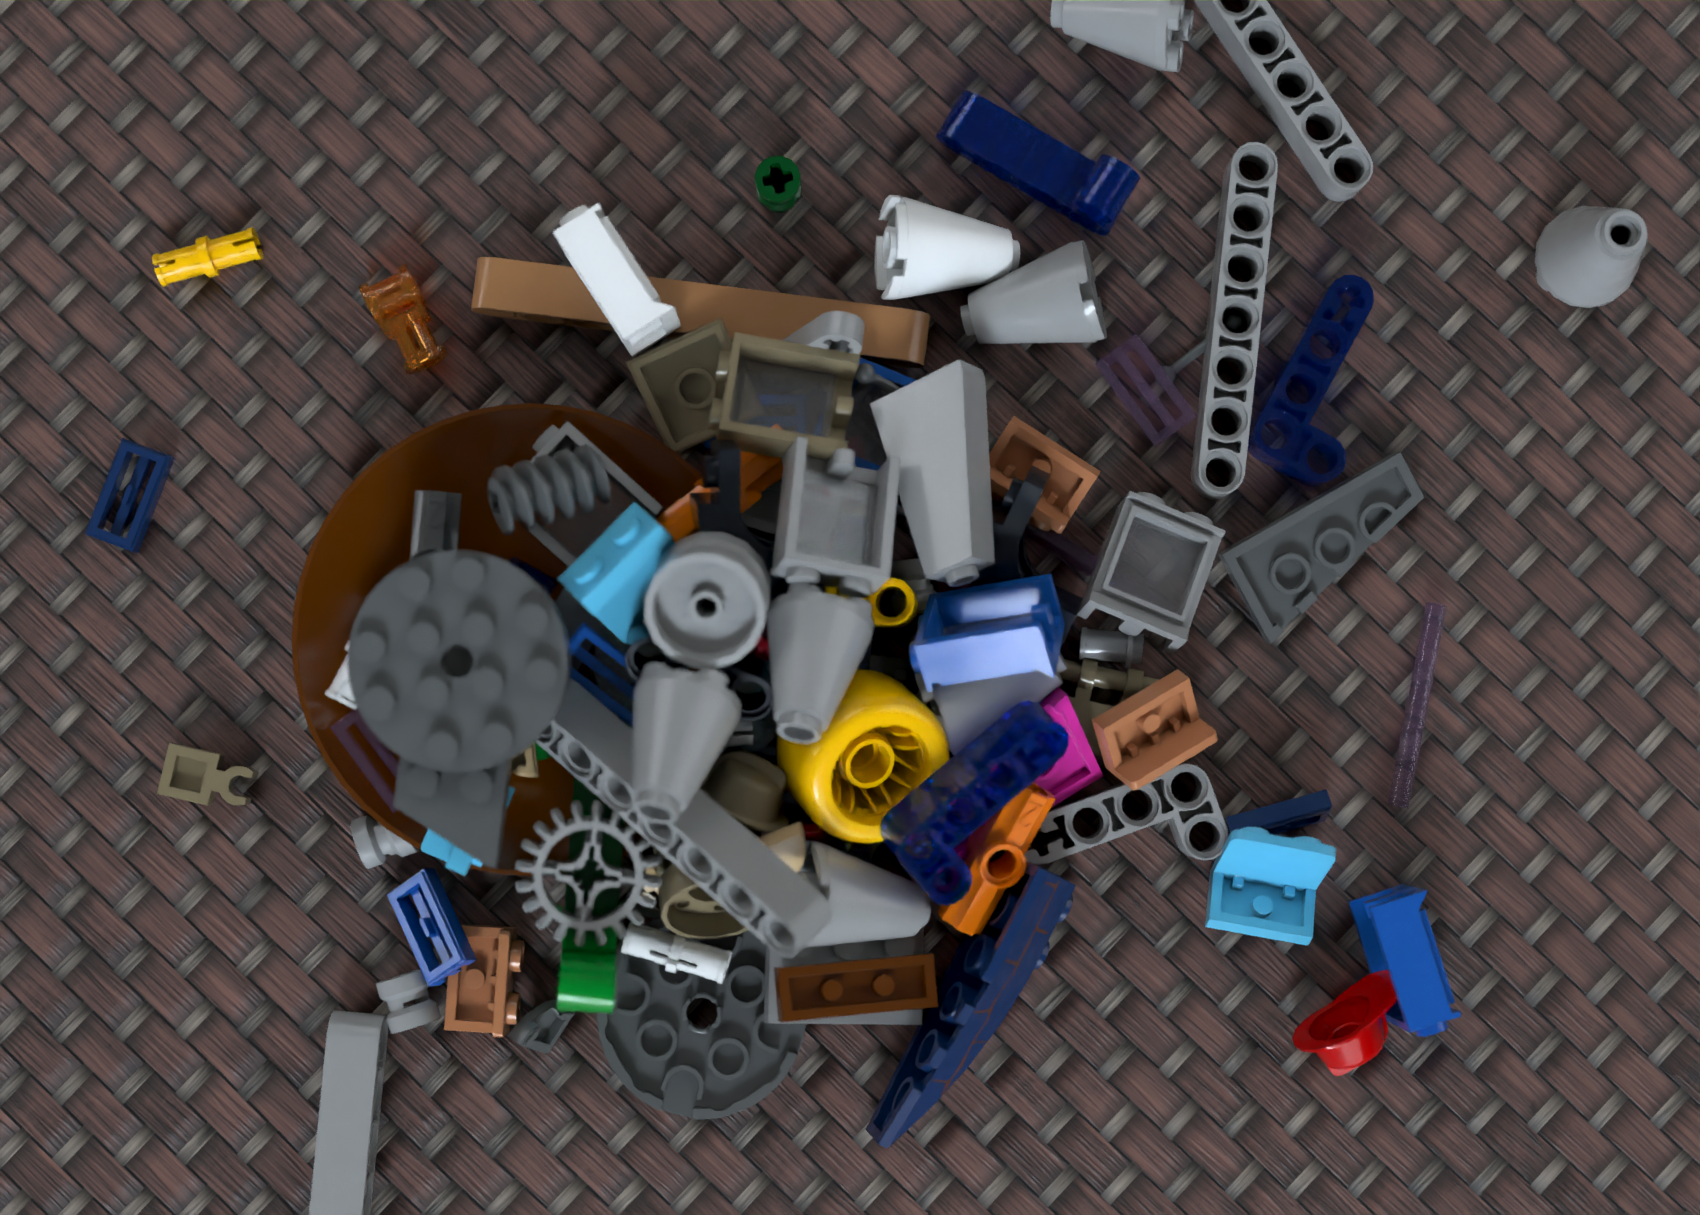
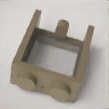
(783, 393)

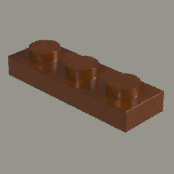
(855, 987)

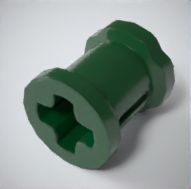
(790, 176)

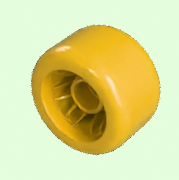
(866, 759)

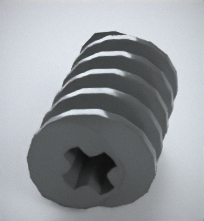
(545, 485)

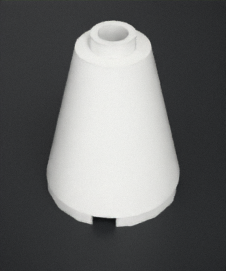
(938, 250)

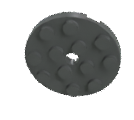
(402, 647)
(689, 1066)

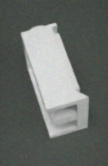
(615, 279)

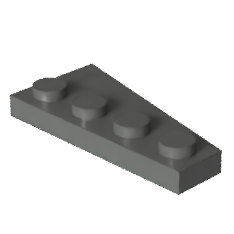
(1305, 550)

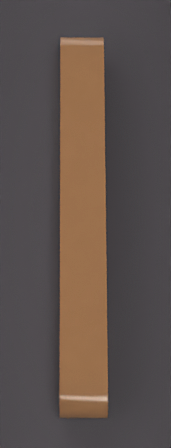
(559, 297)

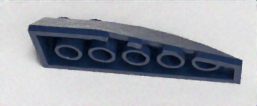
(973, 998)

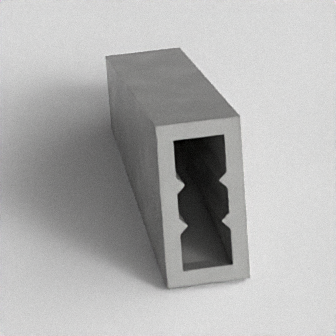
(944, 468)

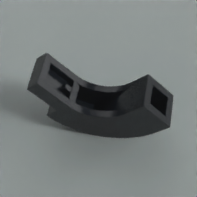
(721, 507)
(1009, 540)

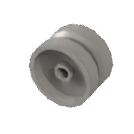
(678, 605)

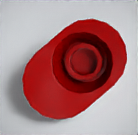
(1351, 1026)

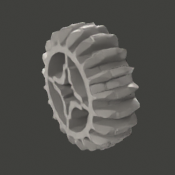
(563, 871)

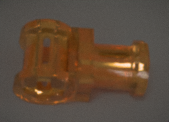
(400, 311)

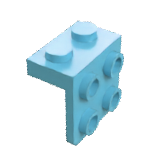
(618, 570)
(1267, 885)

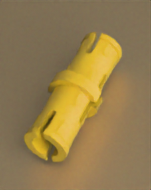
(207, 256)

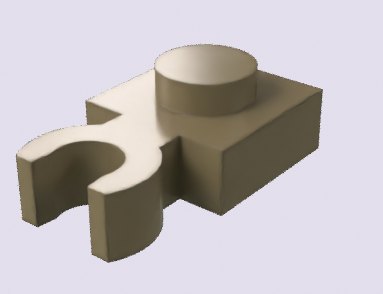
(198, 775)

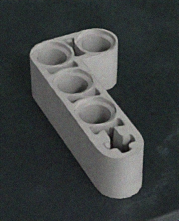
(1160, 807)

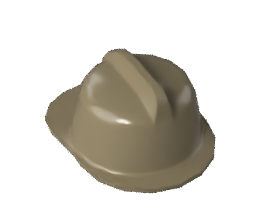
(748, 789)

